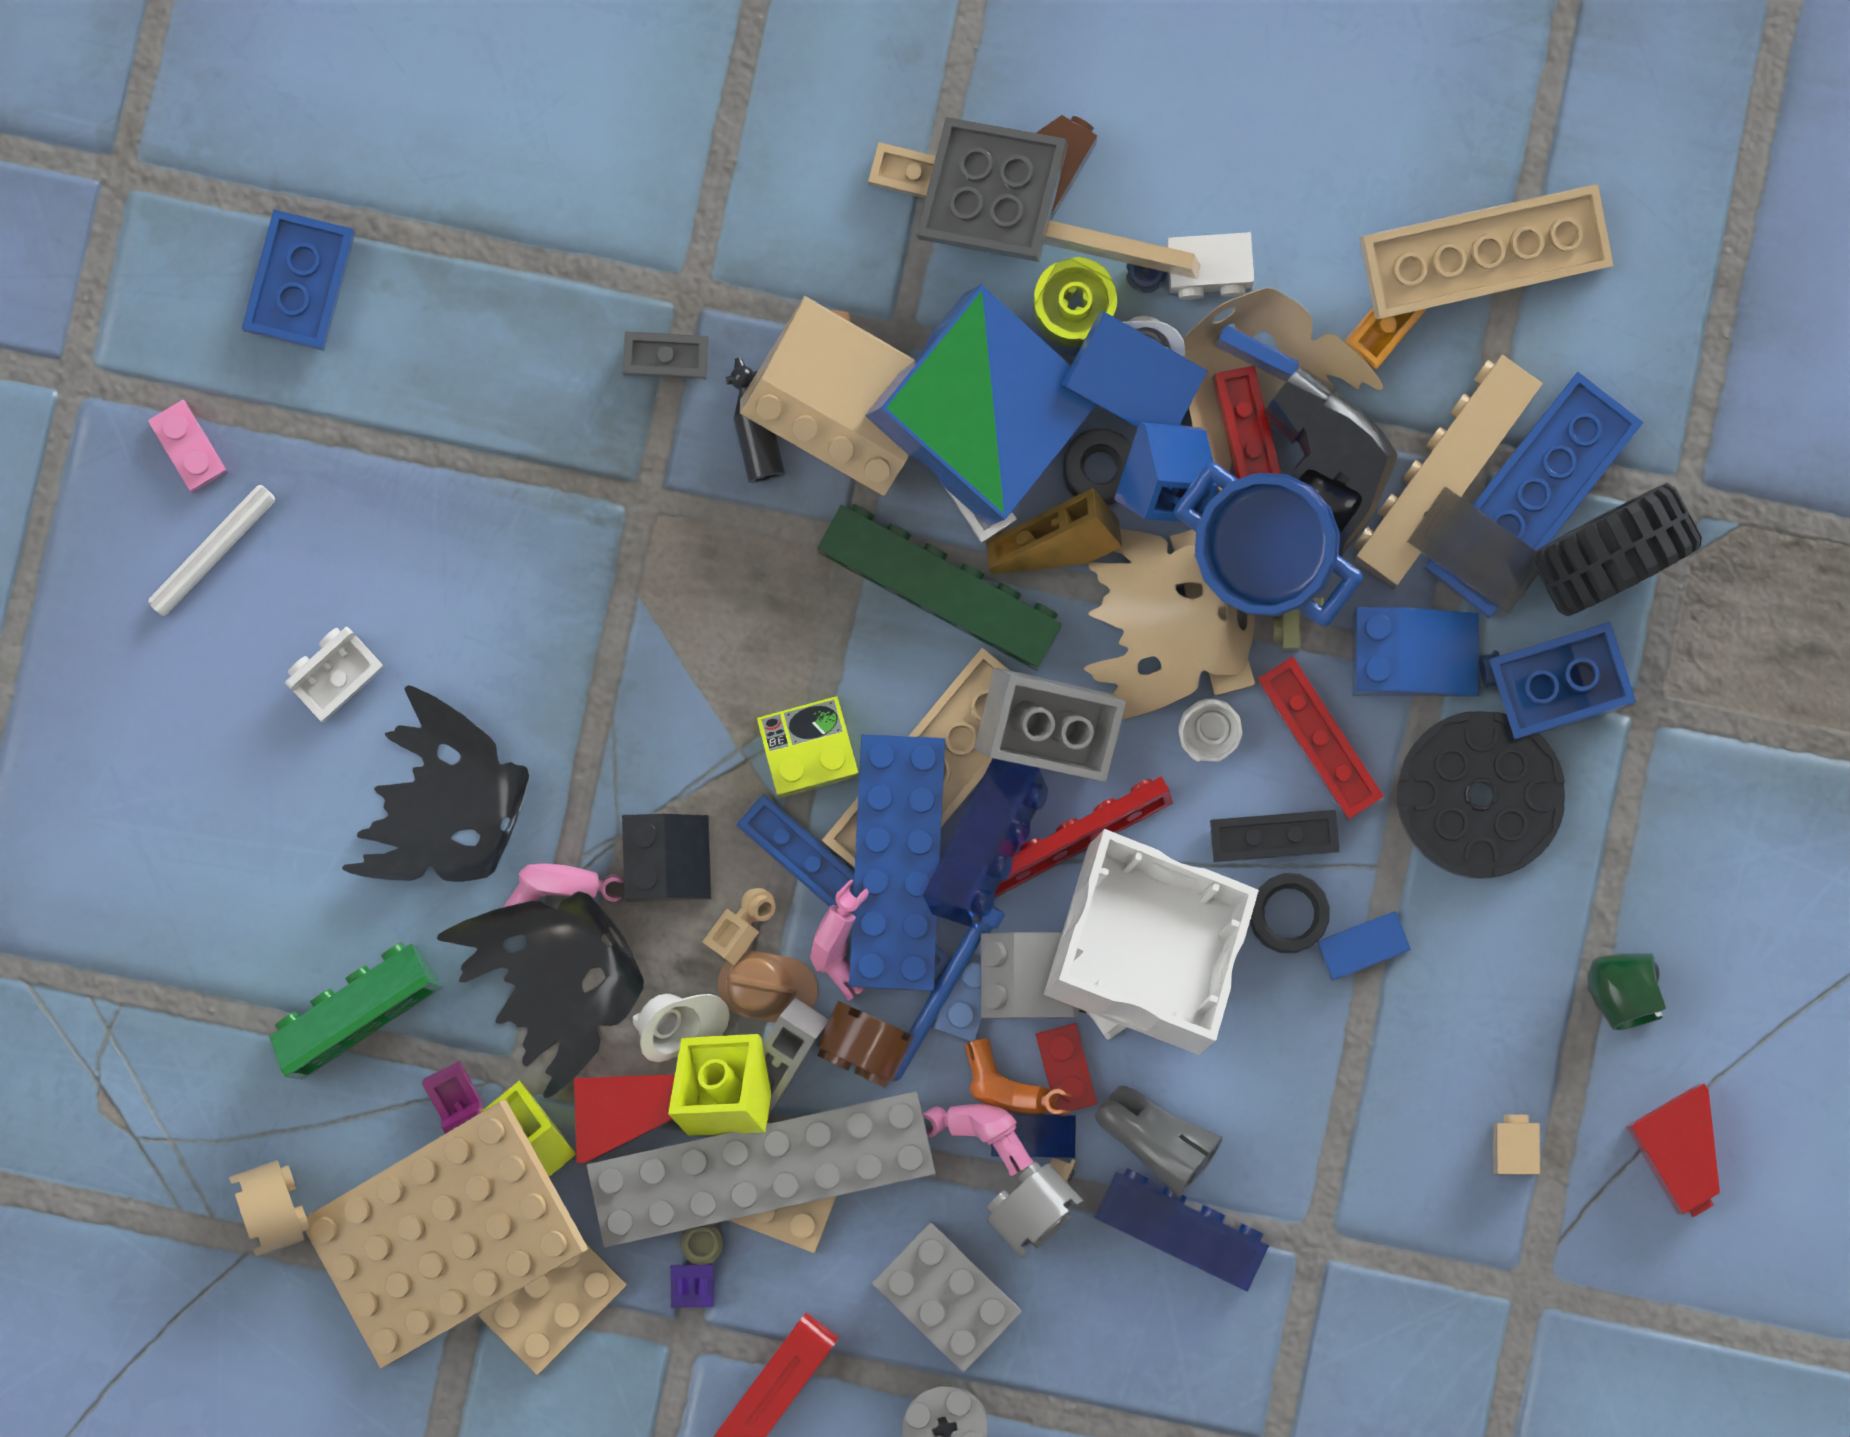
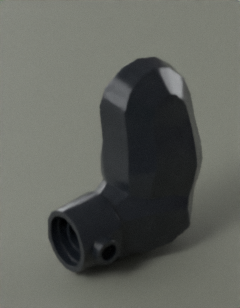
(1342, 449)

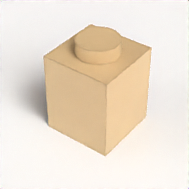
(1516, 1146)

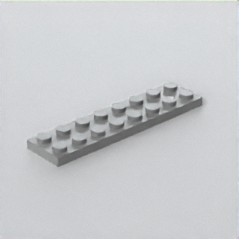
(760, 1172)

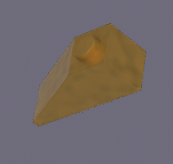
(1059, 537)

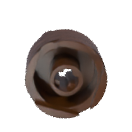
(864, 1041)

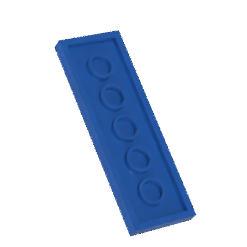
(1551, 472)
(896, 860)

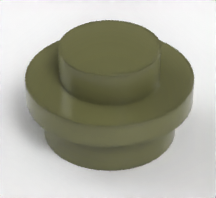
(702, 1244)

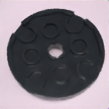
(1470, 837)

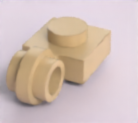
(734, 932)

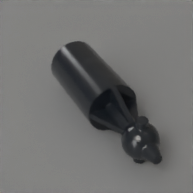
(757, 443)

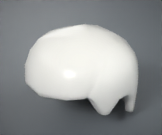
(1210, 730)

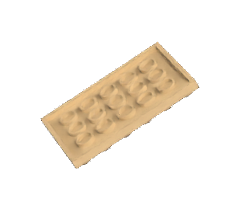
(444, 1234)

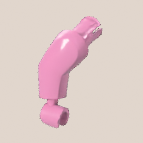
(561, 880)
(830, 942)
(988, 1124)

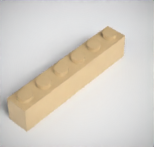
(1453, 464)

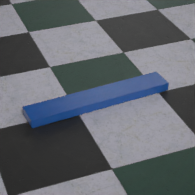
(804, 856)

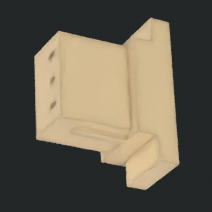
(1063, 1168)

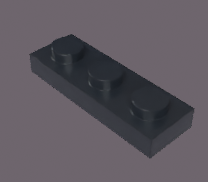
(1274, 836)

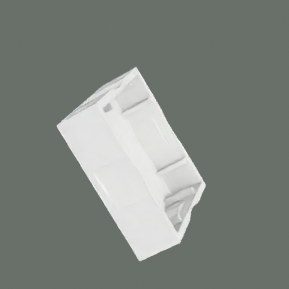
(1151, 942)

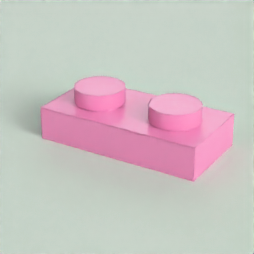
(187, 446)

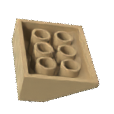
(820, 388)

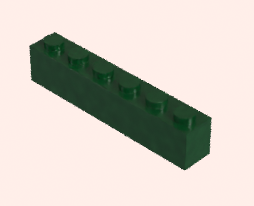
(940, 587)

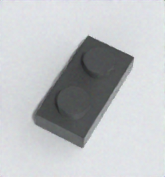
(665, 355)

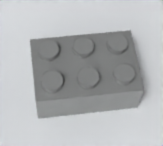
(1050, 724)
(946, 1297)

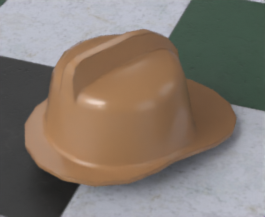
(765, 985)

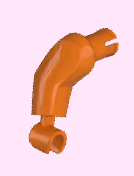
(1000, 1091)

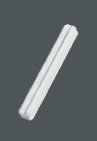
(211, 550)

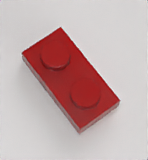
(1066, 1066)

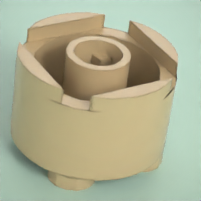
(268, 1207)

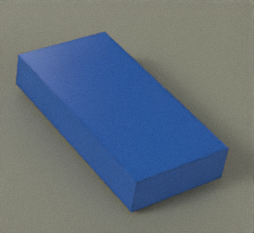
(1257, 353)
(1363, 945)

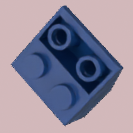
(1162, 468)

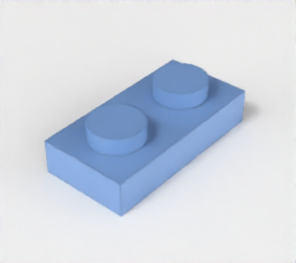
(962, 1009)

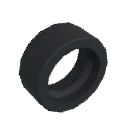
(1319, 903)

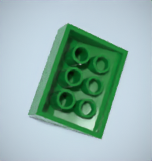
(353, 1012)

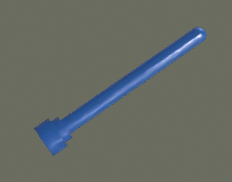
(947, 982)

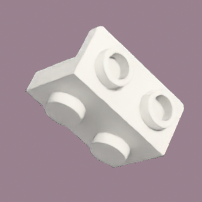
(333, 673)

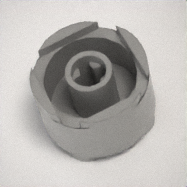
(1033, 1208)
(950, 1402)

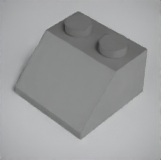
(1016, 975)

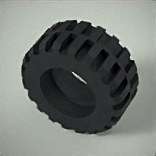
(1617, 550)

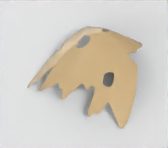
(1292, 331)
(1164, 625)

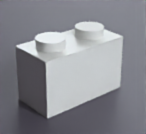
(1224, 267)

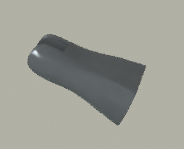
(1164, 1142)

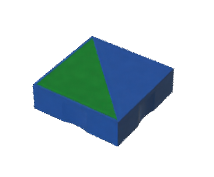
(982, 406)

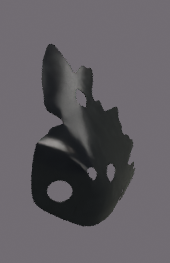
(443, 800)
(550, 976)

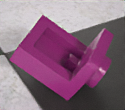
(453, 1096)

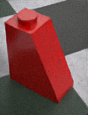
(618, 1111)
(1681, 1149)

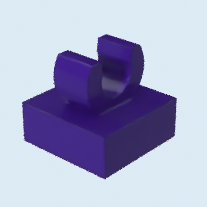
(692, 1286)

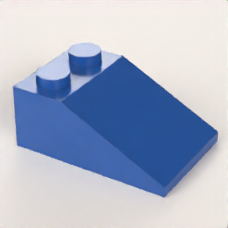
(1415, 652)
(1563, 681)

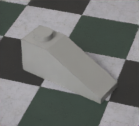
(790, 1045)

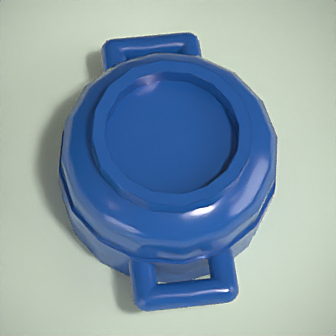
(1267, 544)

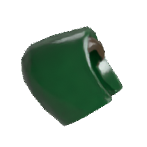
(1626, 989)

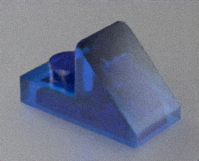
(1045, 1135)

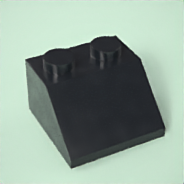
(666, 857)

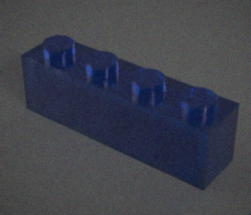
(986, 842)
(1182, 1231)

